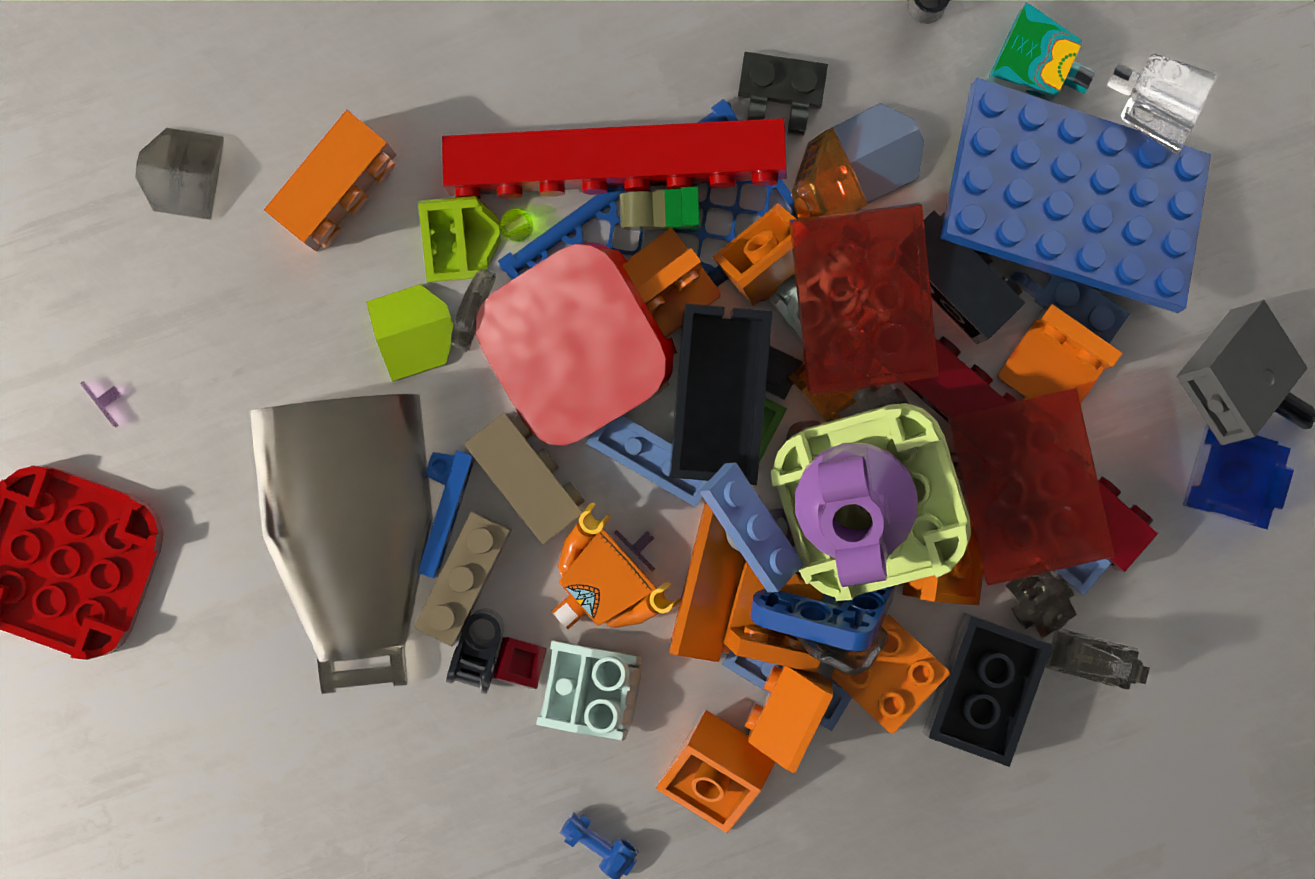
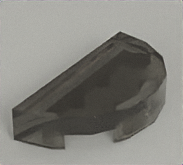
(465, 321)

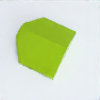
(457, 237)
(411, 331)

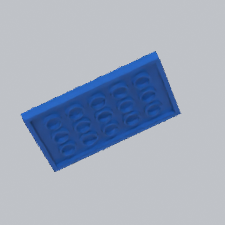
(1076, 196)

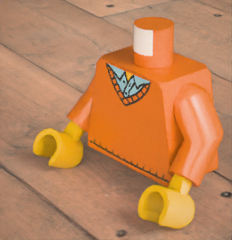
(604, 580)

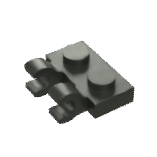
(782, 81)

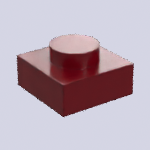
(519, 663)

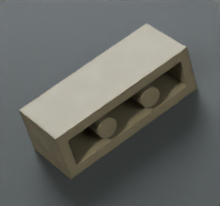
(525, 476)
(462, 578)

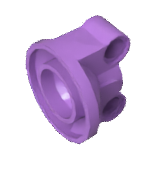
(862, 477)

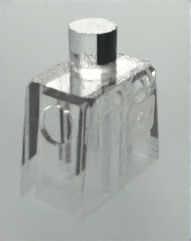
(1163, 98)

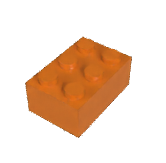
(332, 182)

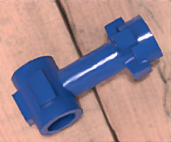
(617, 857)

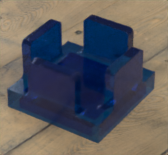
(1239, 479)

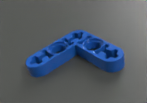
(834, 624)

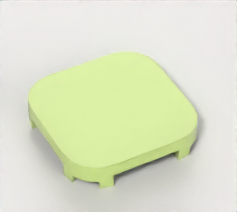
(942, 519)

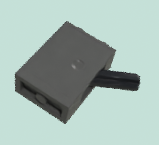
(1246, 375)

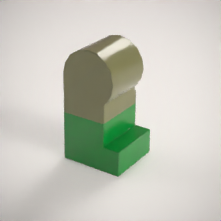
(660, 210)

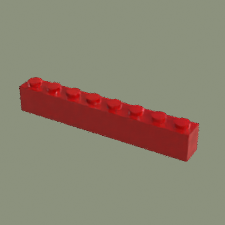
(615, 158)

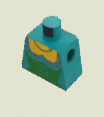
(1040, 57)

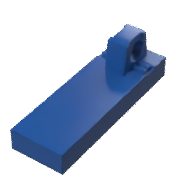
(453, 473)

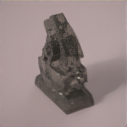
(1096, 659)

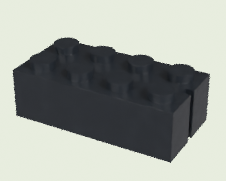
(720, 391)

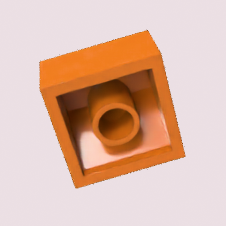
(760, 256)
(789, 714)
(716, 772)

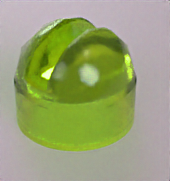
(521, 232)

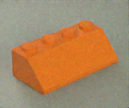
(707, 593)

